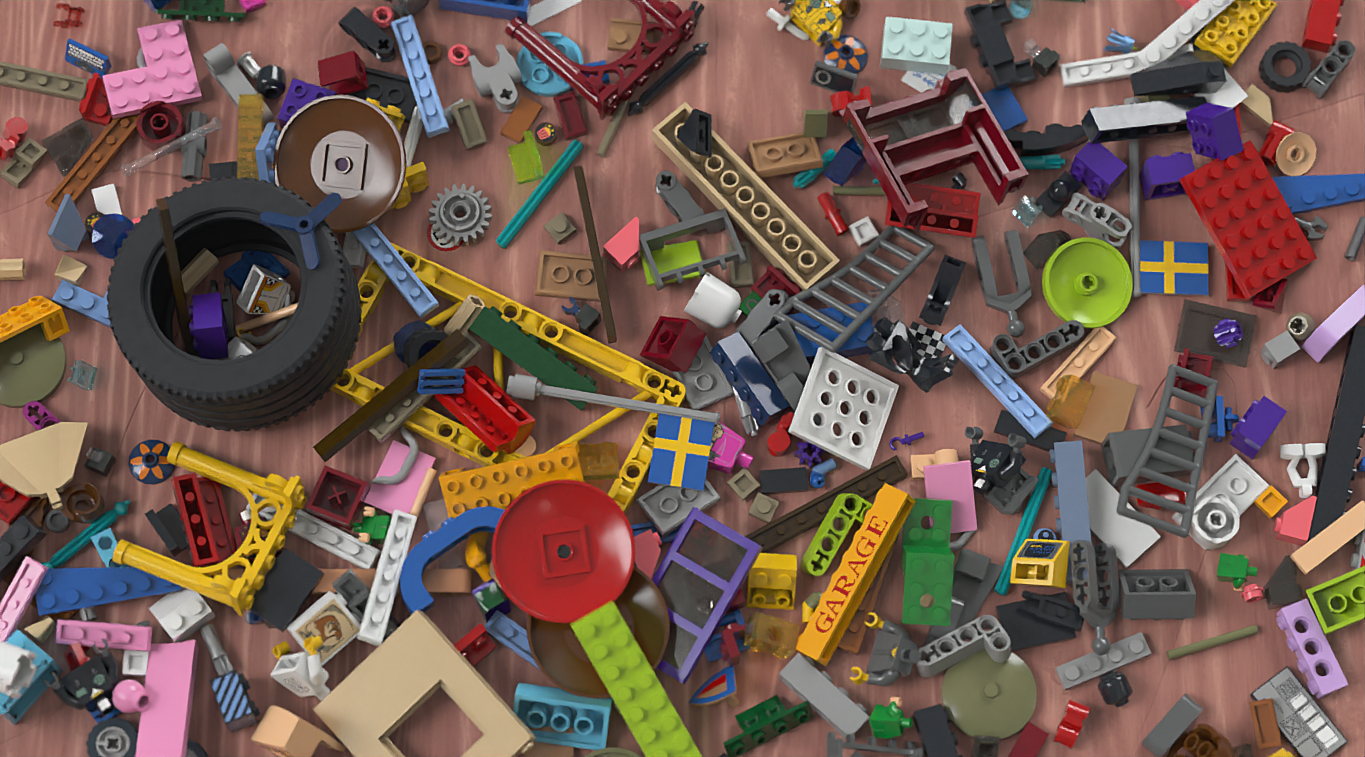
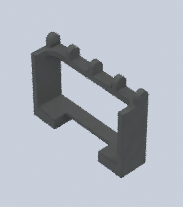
(711, 223)
(836, 746)

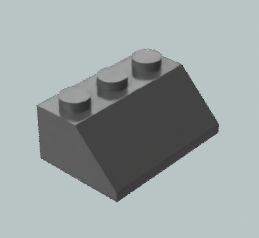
(1156, 594)

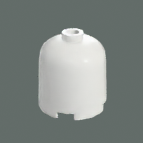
(714, 302)
(15, 669)

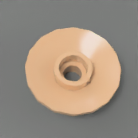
(1303, 155)

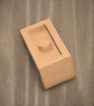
(940, 457)

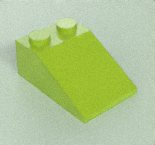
(1340, 601)

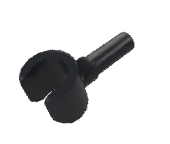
(959, 181)

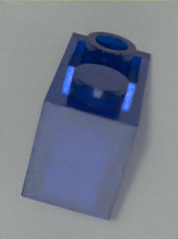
(846, 163)

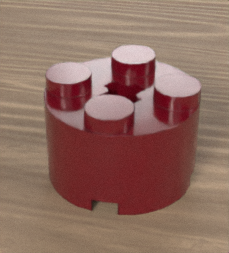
(156, 115)

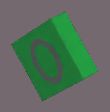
(749, 303)

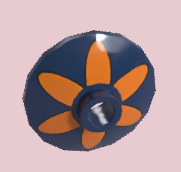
(854, 61)
(152, 472)

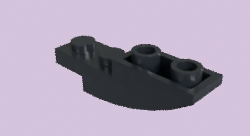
(1052, 141)

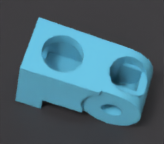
(105, 544)

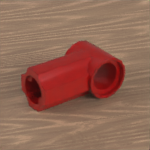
(1273, 138)

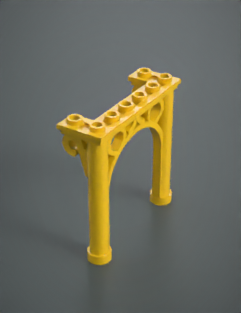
(236, 592)

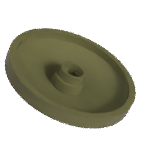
(30, 367)
(989, 695)

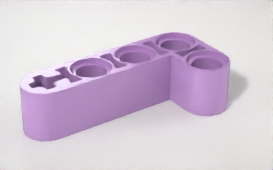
(1336, 326)

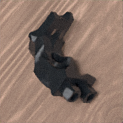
(902, 346)

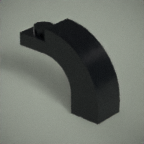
(942, 290)

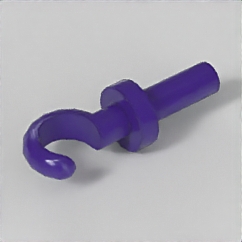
(907, 440)

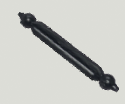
(667, 79)

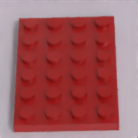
(1248, 220)

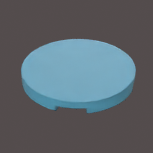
(540, 78)

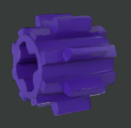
(1228, 332)
(804, 459)

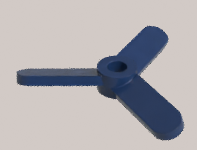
(306, 235)

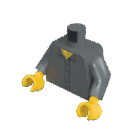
(891, 655)

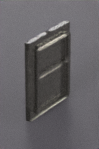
(1198, 335)

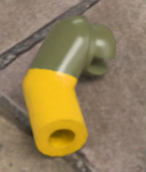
(810, 605)

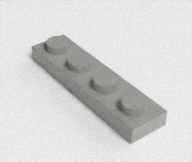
(1095, 665)

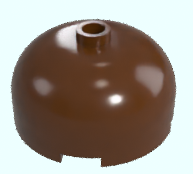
(1202, 742)

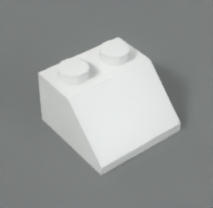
(182, 613)

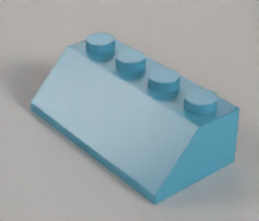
(558, 709)

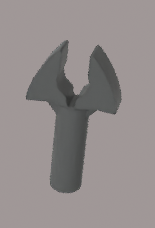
(1309, 228)

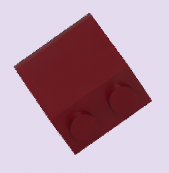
(673, 343)

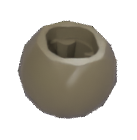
(1300, 326)

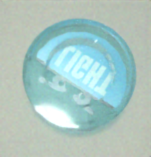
(1020, 8)

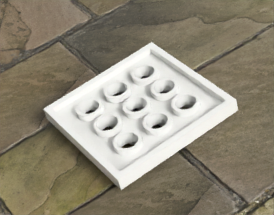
(811, 404)

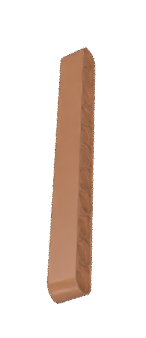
(436, 581)

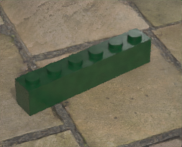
(529, 355)

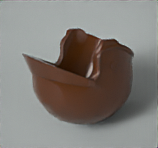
(82, 503)

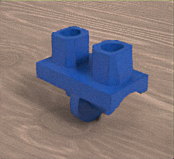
(1217, 427)

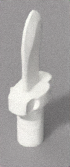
(784, 22)

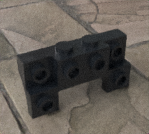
(993, 47)

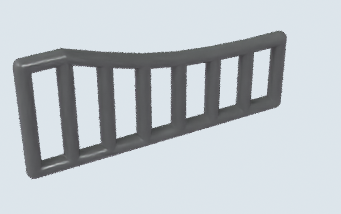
(852, 267)
(1150, 451)

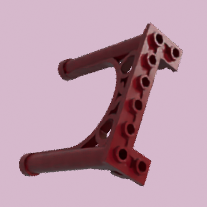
(604, 97)

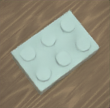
(916, 45)

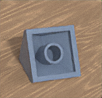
(67, 227)

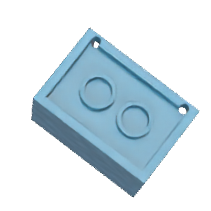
(45, 664)

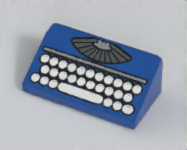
(87, 58)

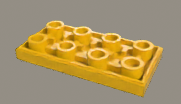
(1234, 28)

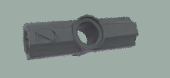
(195, 151)

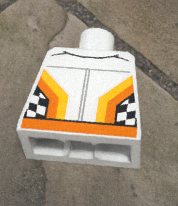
(264, 292)

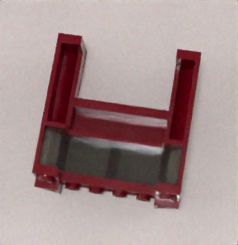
(932, 136)

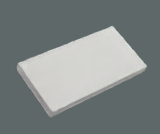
(1234, 482)
(1126, 535)

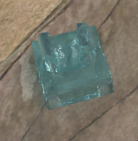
(1026, 210)
(83, 375)

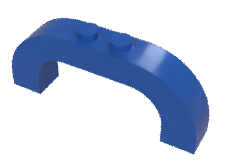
(435, 545)

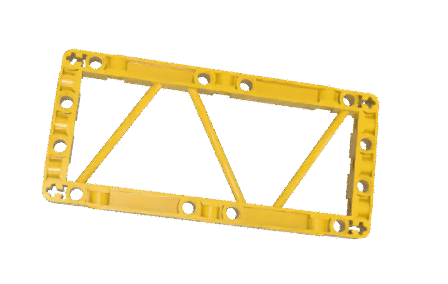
(567, 343)

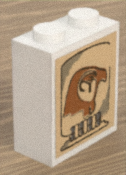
(328, 620)

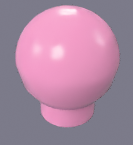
(130, 697)

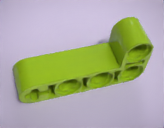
(835, 537)

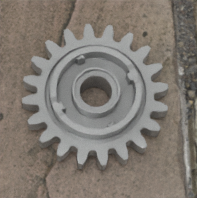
(460, 201)

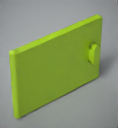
(672, 258)

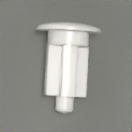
(248, 64)

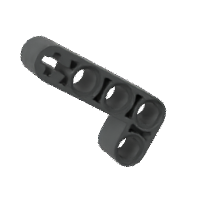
(1039, 346)

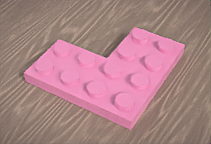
(167, 73)

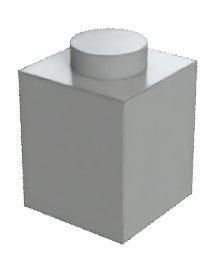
(1279, 350)

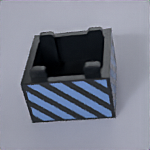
(234, 700)

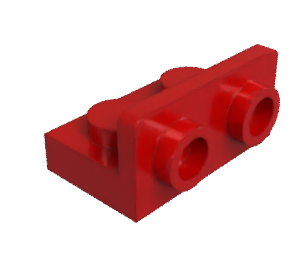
(95, 106)
(475, 645)

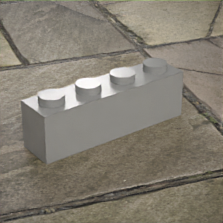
(824, 697)

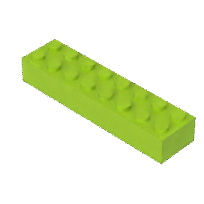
(633, 684)

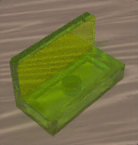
(526, 160)

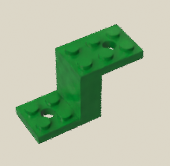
(927, 563)

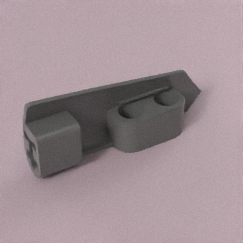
(785, 362)
(972, 582)

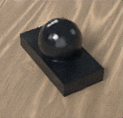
(1058, 194)

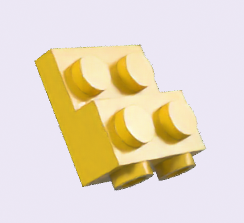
(415, 181)

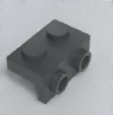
(1010, 498)

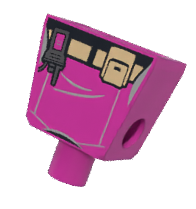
(727, 450)

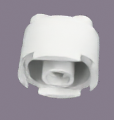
(1212, 535)

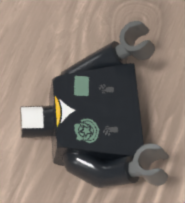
(994, 462)
(89, 684)

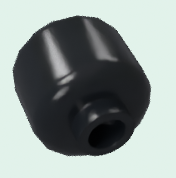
(271, 81)
(1114, 688)

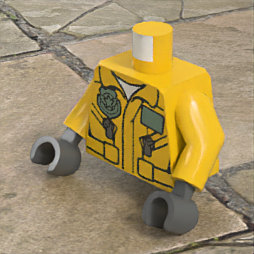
(816, 18)

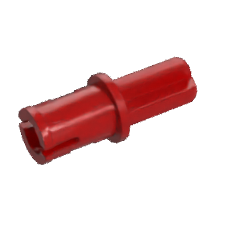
(832, 213)

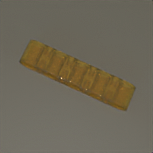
(249, 133)

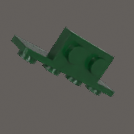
(210, 8)
(765, 723)

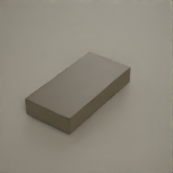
(469, 123)
(741, 275)

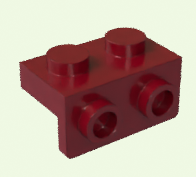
(775, 279)
(1197, 363)
(729, 649)

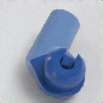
(819, 472)

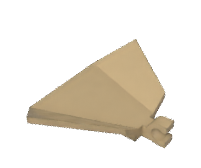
(43, 460)

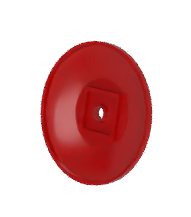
(557, 516)

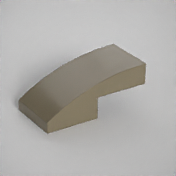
(24, 163)

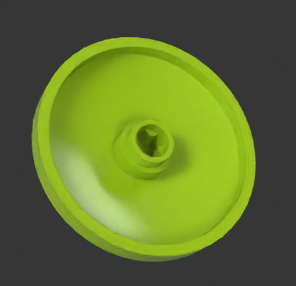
(1087, 282)

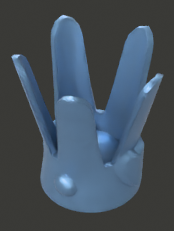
(1125, 43)

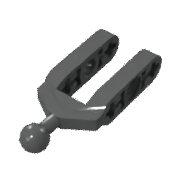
(1006, 303)
(1096, 587)

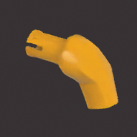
(476, 554)

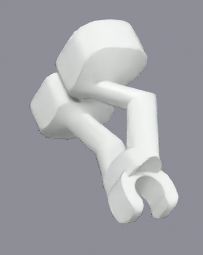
(1299, 451)

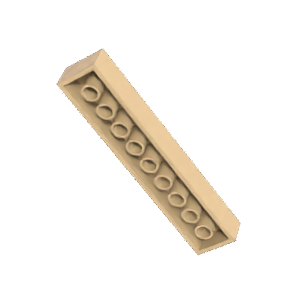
(749, 204)

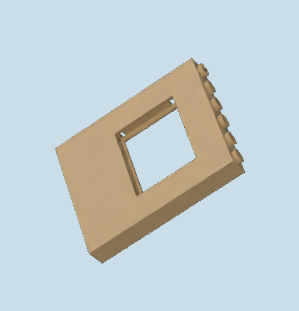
(401, 678)

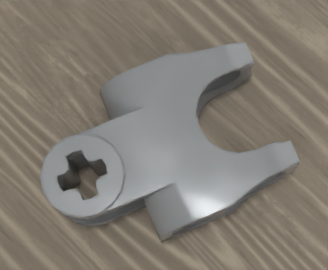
(498, 79)
(1097, 219)

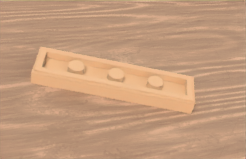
(1081, 359)
(1330, 539)

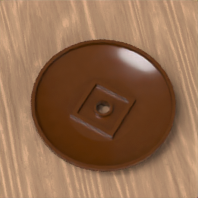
(334, 130)
(565, 660)

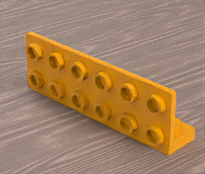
(31, 313)
(503, 482)

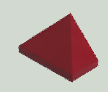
(1272, 297)

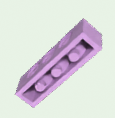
(1303, 614)

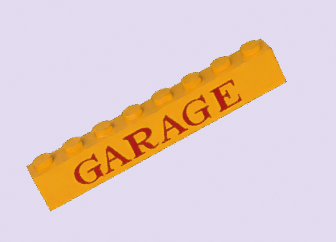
(855, 574)

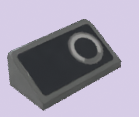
(833, 78)

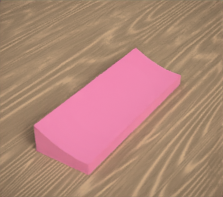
(171, 689)

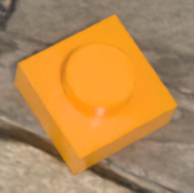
(1270, 501)

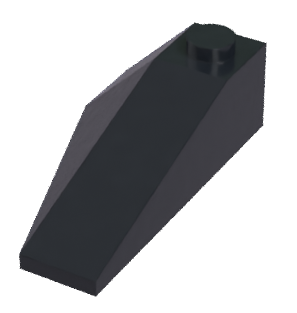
(1184, 74)

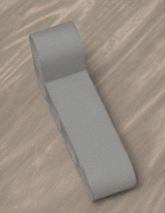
(230, 78)
(934, 660)

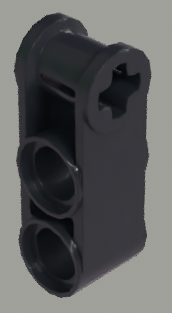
(368, 35)

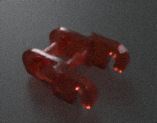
(65, 24)

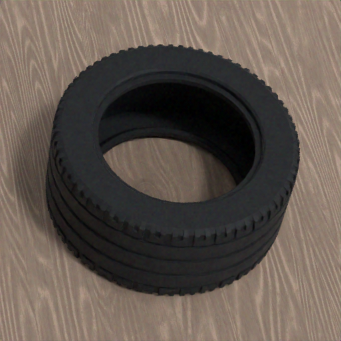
(269, 382)

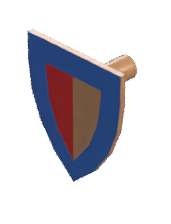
(716, 689)

